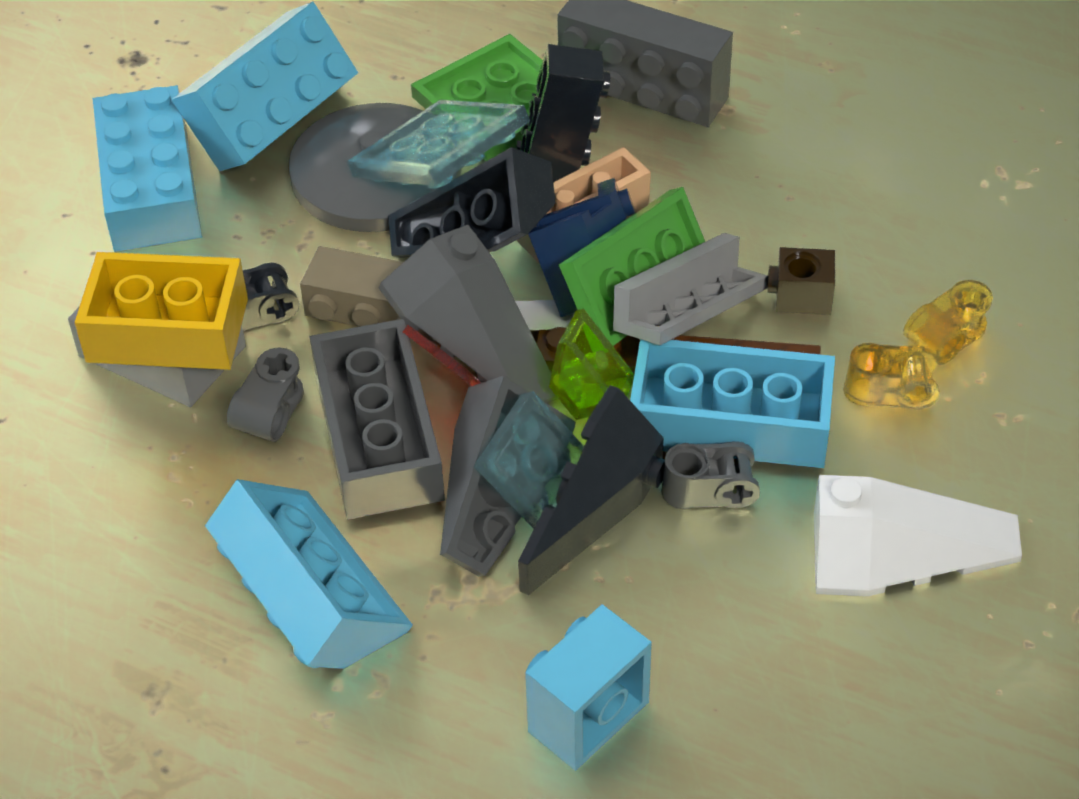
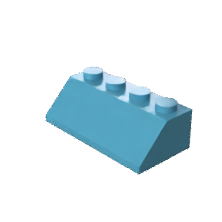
(305, 574)

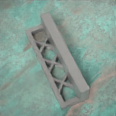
(684, 291)

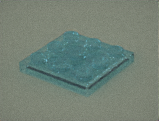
(439, 142)

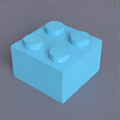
(587, 686)

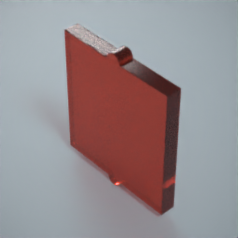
(441, 357)

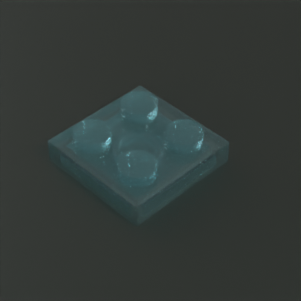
(529, 457)

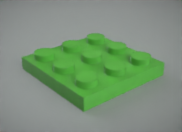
(494, 74)

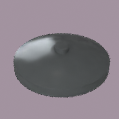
(323, 177)

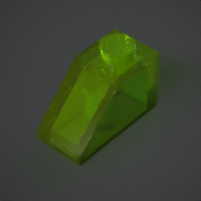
(586, 367)

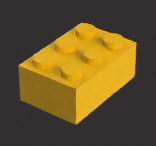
(162, 310)

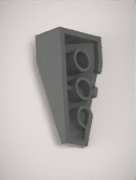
(465, 305)
(476, 515)

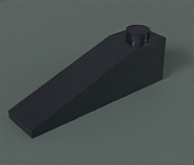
(496, 199)
(606, 485)

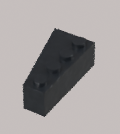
(565, 108)

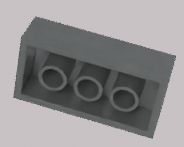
(654, 56)
(377, 419)

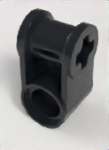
(261, 296)

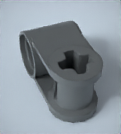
(267, 395)
(707, 475)

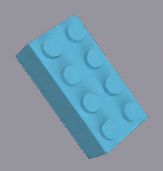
(265, 87)
(145, 169)
(739, 395)

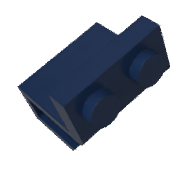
(572, 229)

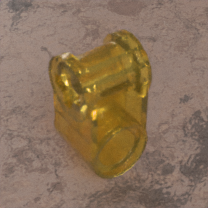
(951, 320)
(889, 375)

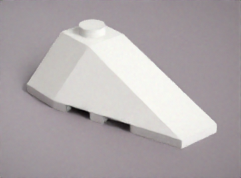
(893, 534)

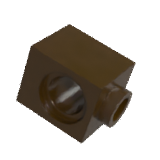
(803, 280)

